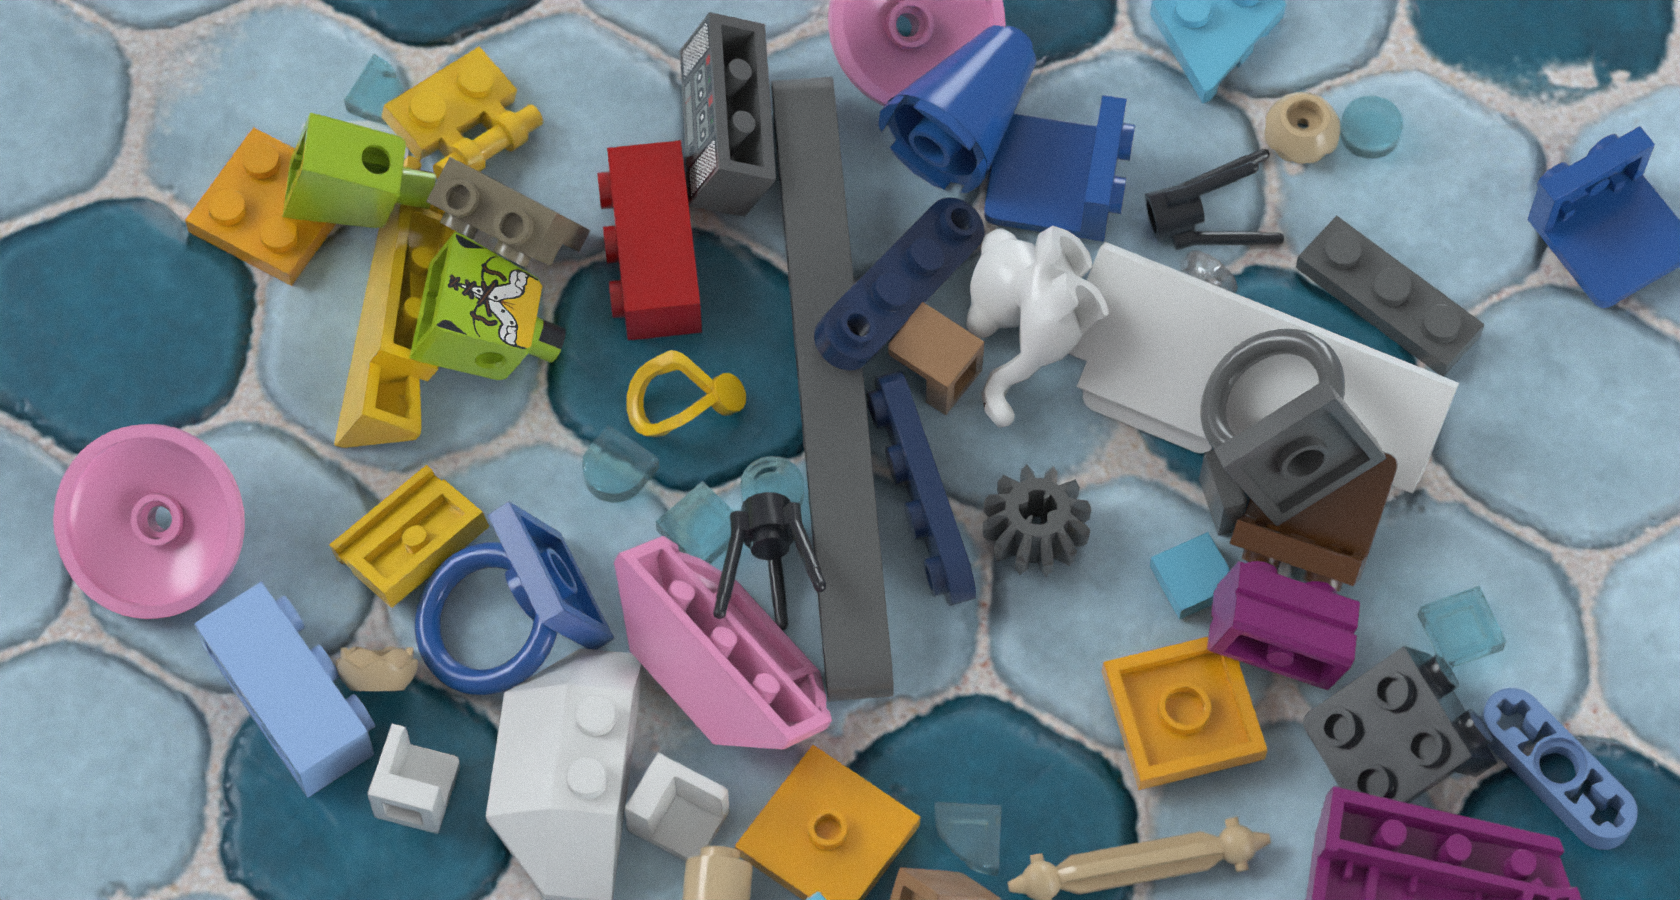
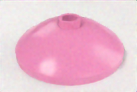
(883, 60)
(110, 525)

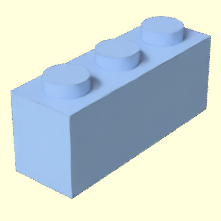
(287, 687)

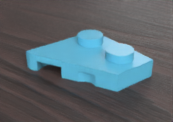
(1214, 35)

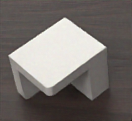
(412, 783)
(676, 808)

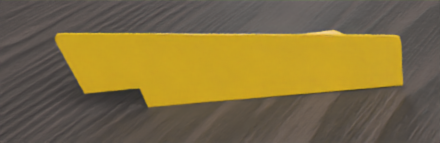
(382, 381)

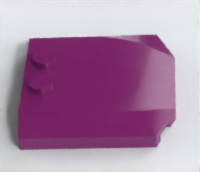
(1412, 852)

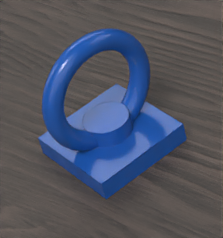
(542, 582)

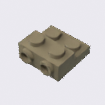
(518, 222)

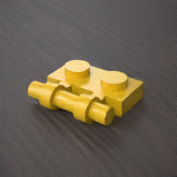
(455, 101)

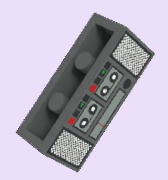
(727, 115)

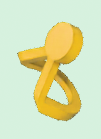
(722, 392)

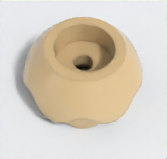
(1298, 143)
(376, 669)

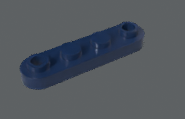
(899, 283)
(929, 510)

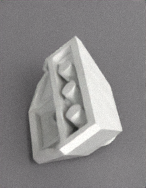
(567, 771)

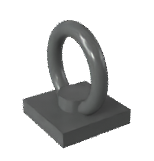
(1302, 446)

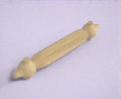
(1140, 862)

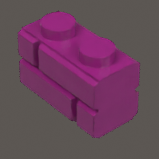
(1284, 624)

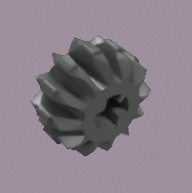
(1012, 514)

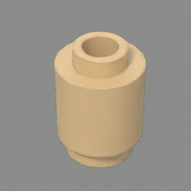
(717, 875)

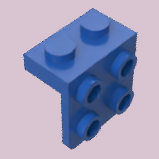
(1060, 173)
(1608, 219)

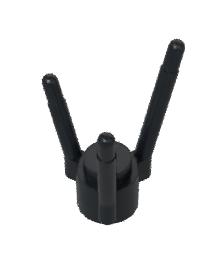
(1179, 208)
(768, 528)

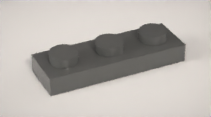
(1389, 296)

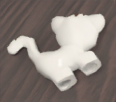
(1042, 294)

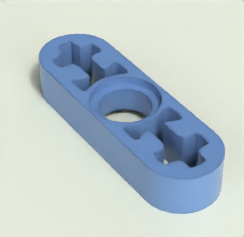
(1604, 790)

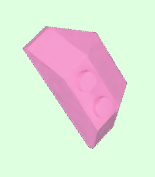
(730, 674)

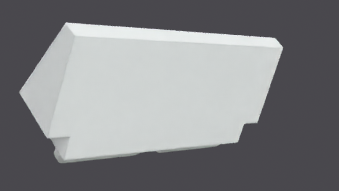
(1174, 329)

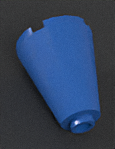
(961, 108)

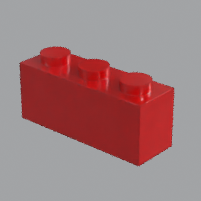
(650, 240)

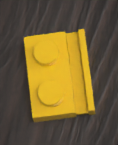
(409, 536)

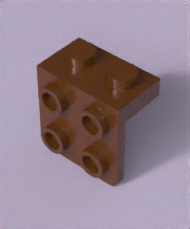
(1327, 537)

